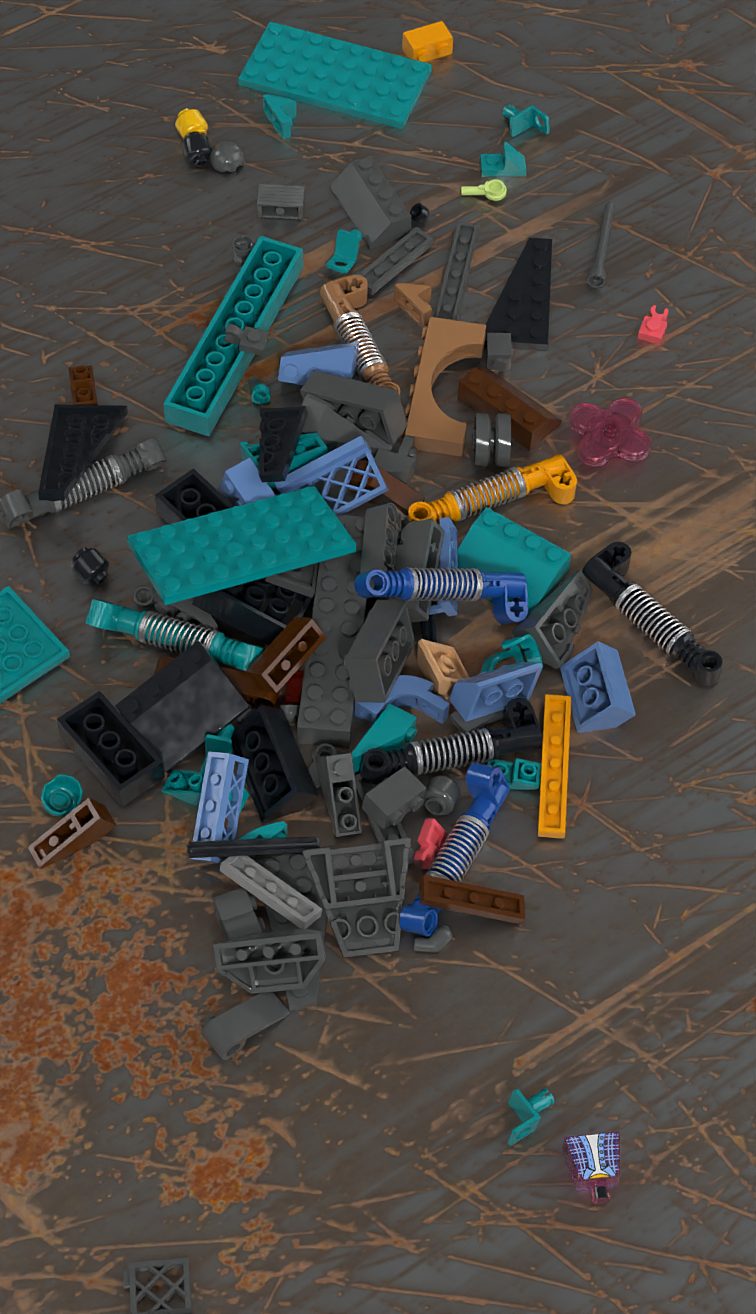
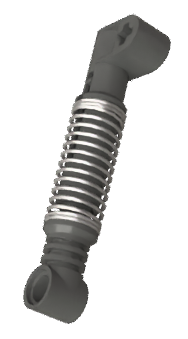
(19, 508)

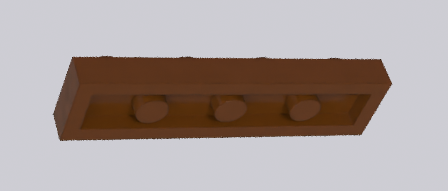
(471, 899)

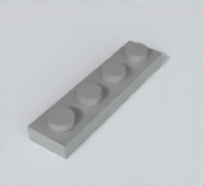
(271, 890)

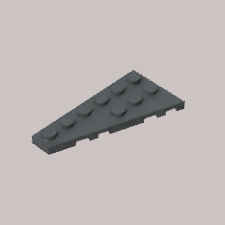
(295, 873)

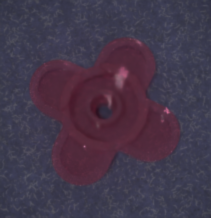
(610, 432)

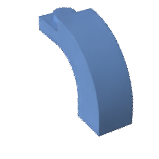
(407, 693)

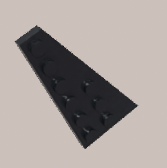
(74, 443)

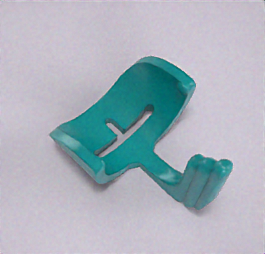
(526, 641)

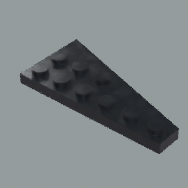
(526, 299)

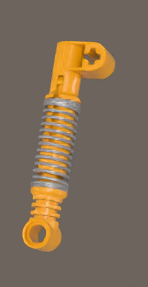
(515, 483)

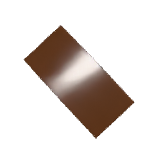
(82, 385)

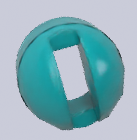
(258, 394)

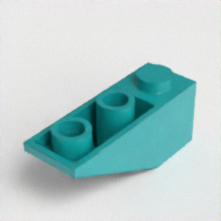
(188, 787)

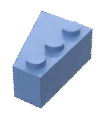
(333, 359)
(243, 485)

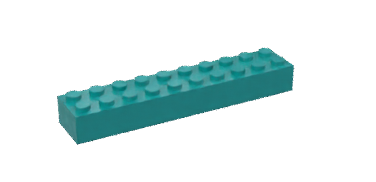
(217, 365)

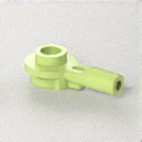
(492, 189)

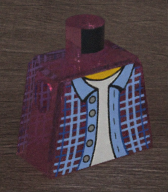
(594, 1163)

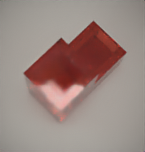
(294, 688)

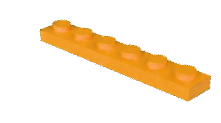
(554, 766)

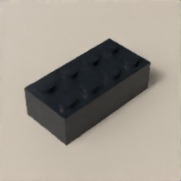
(189, 498)
(111, 748)

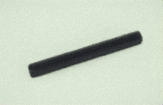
(251, 847)

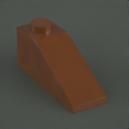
(398, 492)
(72, 833)

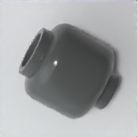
(441, 795)

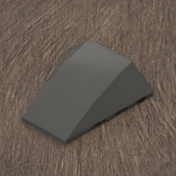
(362, 893)

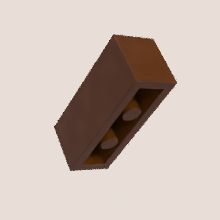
(286, 654)

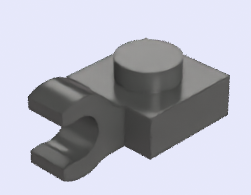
(249, 340)

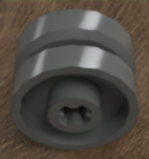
(492, 439)

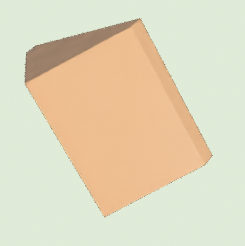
(440, 666)

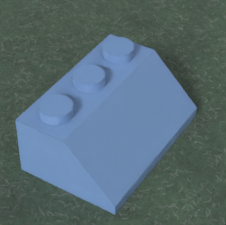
(494, 689)
(597, 689)

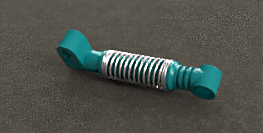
(179, 636)

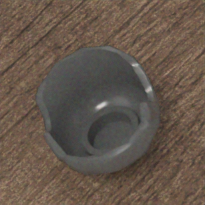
(226, 156)

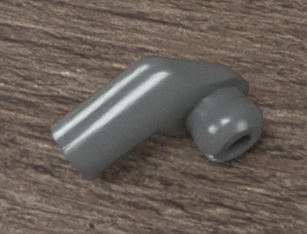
(435, 942)

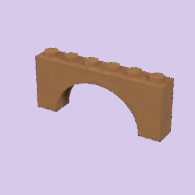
(443, 345)

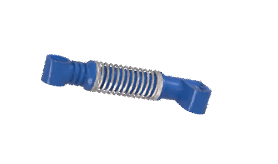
(469, 585)
(488, 791)

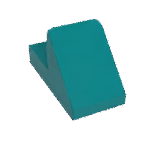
(280, 113)
(506, 164)

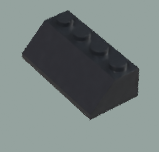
(275, 765)

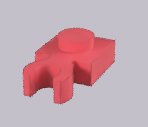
(653, 327)
(431, 841)

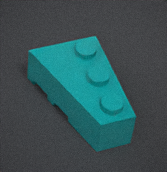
(308, 449)

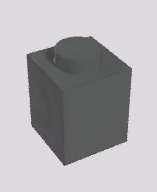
(498, 351)

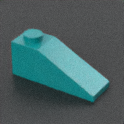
(388, 732)

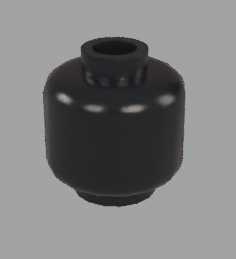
(196, 149)
(90, 566)

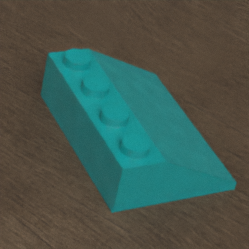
(504, 546)

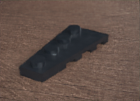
(279, 440)

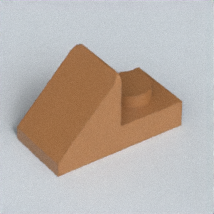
(415, 301)

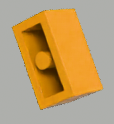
(428, 42)

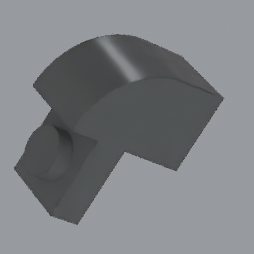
(400, 464)

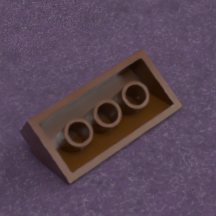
(491, 394)

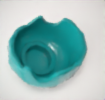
(61, 795)

